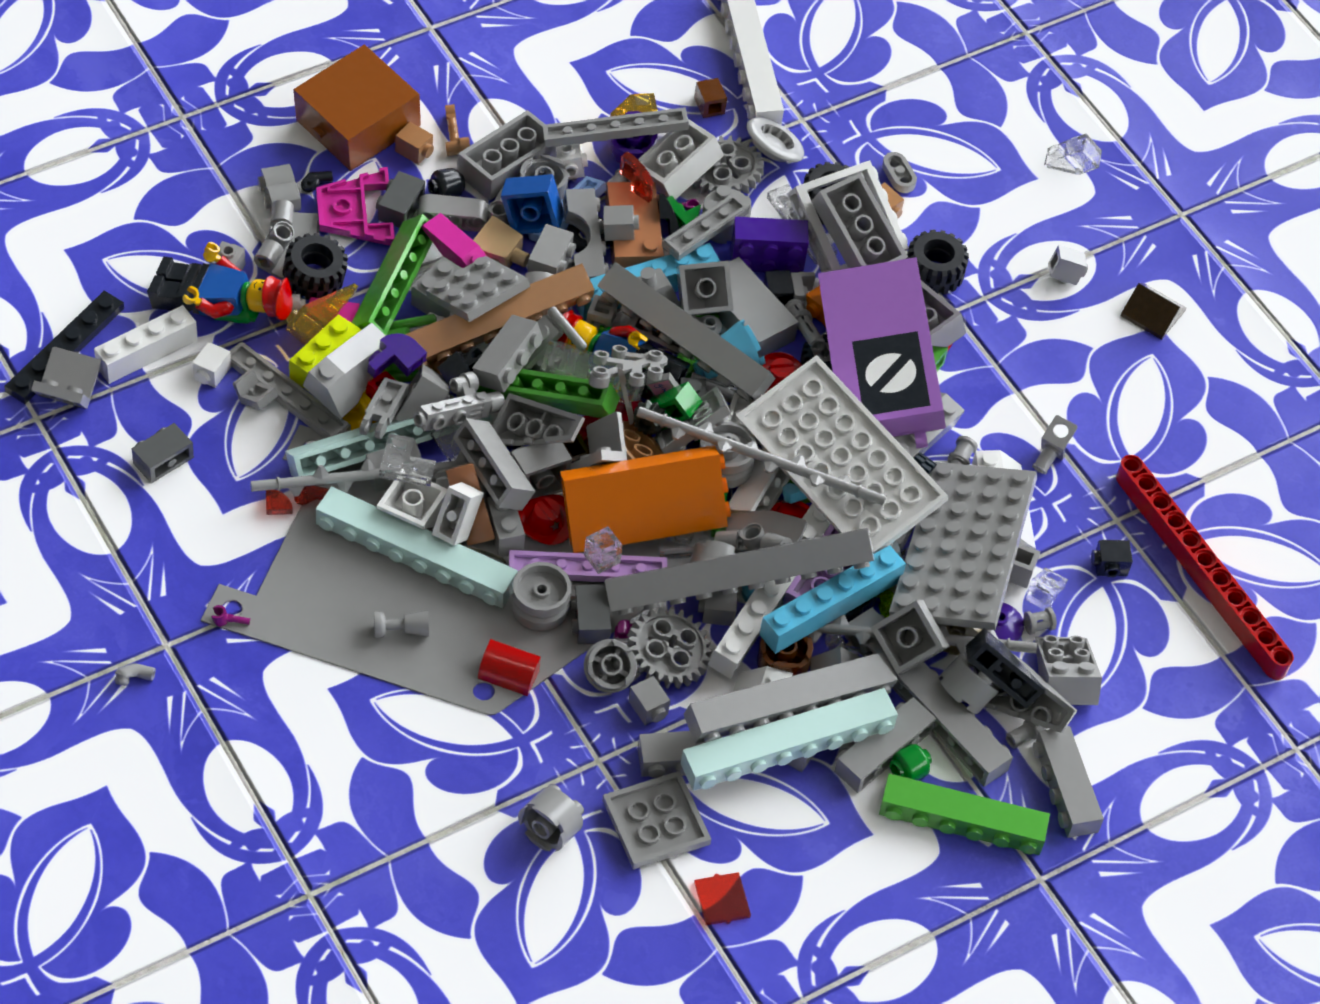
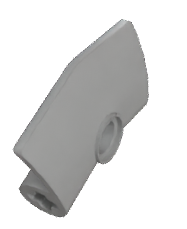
(287, 226)
(760, 530)

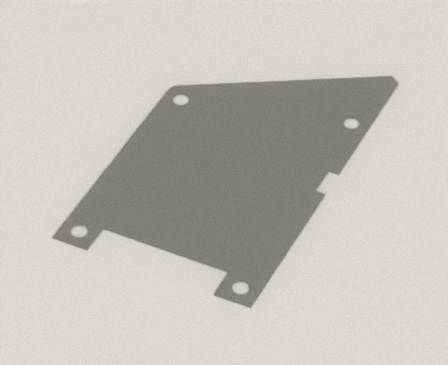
(325, 597)

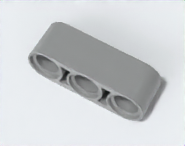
(465, 213)

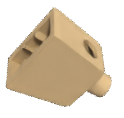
(502, 243)

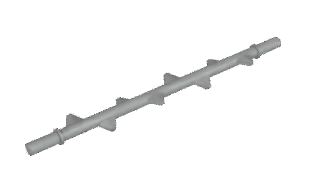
(770, 461)
(342, 479)
(864, 634)

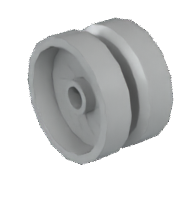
(737, 466)
(541, 596)

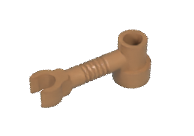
(456, 144)

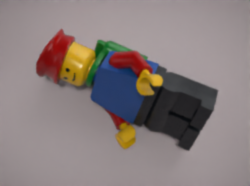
(218, 290)
(627, 336)

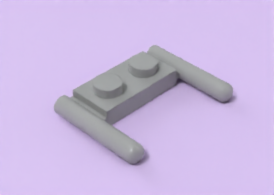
(552, 329)

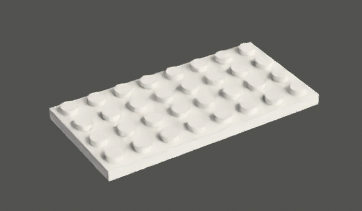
(837, 435)

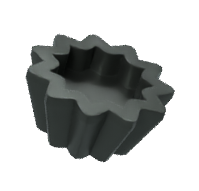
(644, 425)

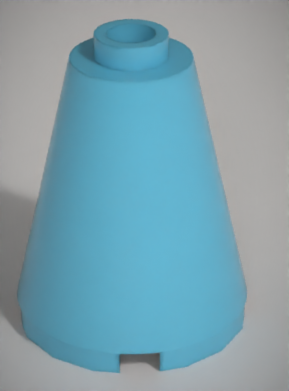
(743, 339)

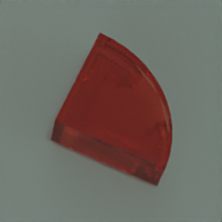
(277, 503)

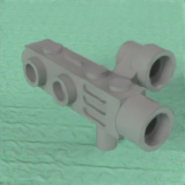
(455, 410)

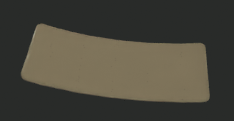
(489, 554)

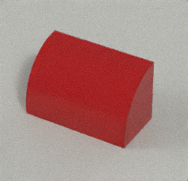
(509, 667)

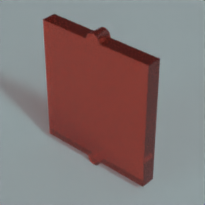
(722, 898)

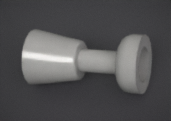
(413, 623)

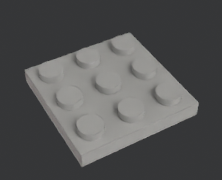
(477, 288)
(712, 409)
(656, 820)

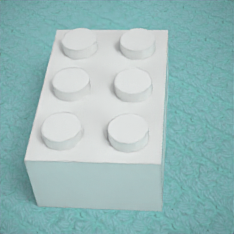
(681, 159)

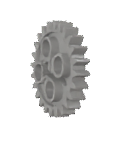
(736, 169)
(669, 647)

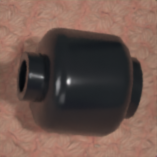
(447, 182)

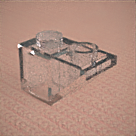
(1074, 155)

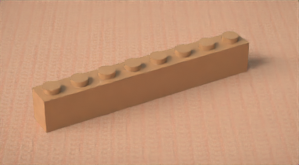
(457, 334)

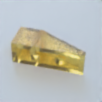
(317, 314)

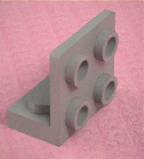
(68, 378)
(604, 441)

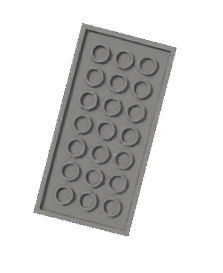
(967, 545)

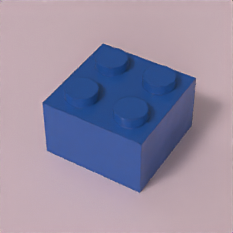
(532, 203)

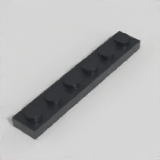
(71, 338)

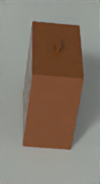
(356, 106)

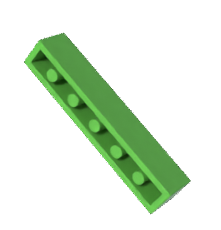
(394, 276)
(563, 393)
(964, 814)

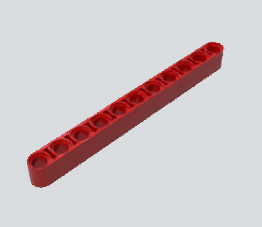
(1204, 567)

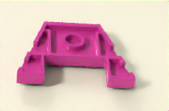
(343, 208)

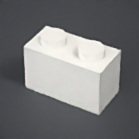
(457, 513)

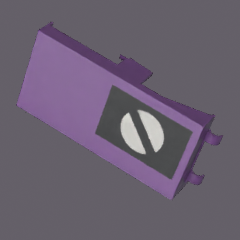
(884, 344)

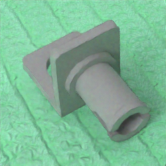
(1052, 445)

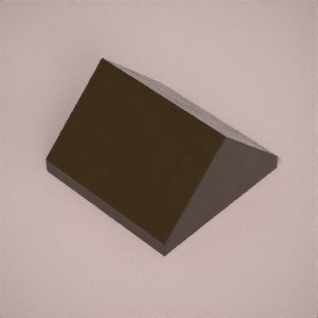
(1152, 310)

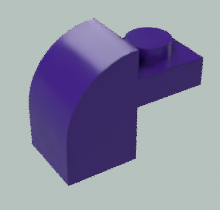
(397, 349)

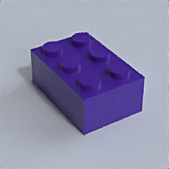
(770, 243)

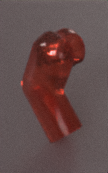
(309, 494)

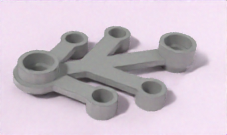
(652, 361)

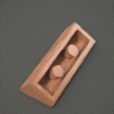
(481, 528)

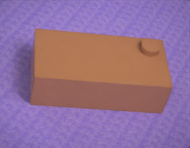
(648, 237)

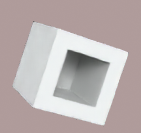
(211, 364)

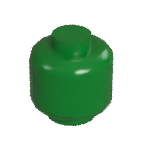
(911, 762)

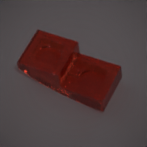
(639, 176)

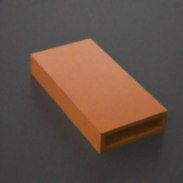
(647, 497)

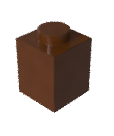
(710, 98)

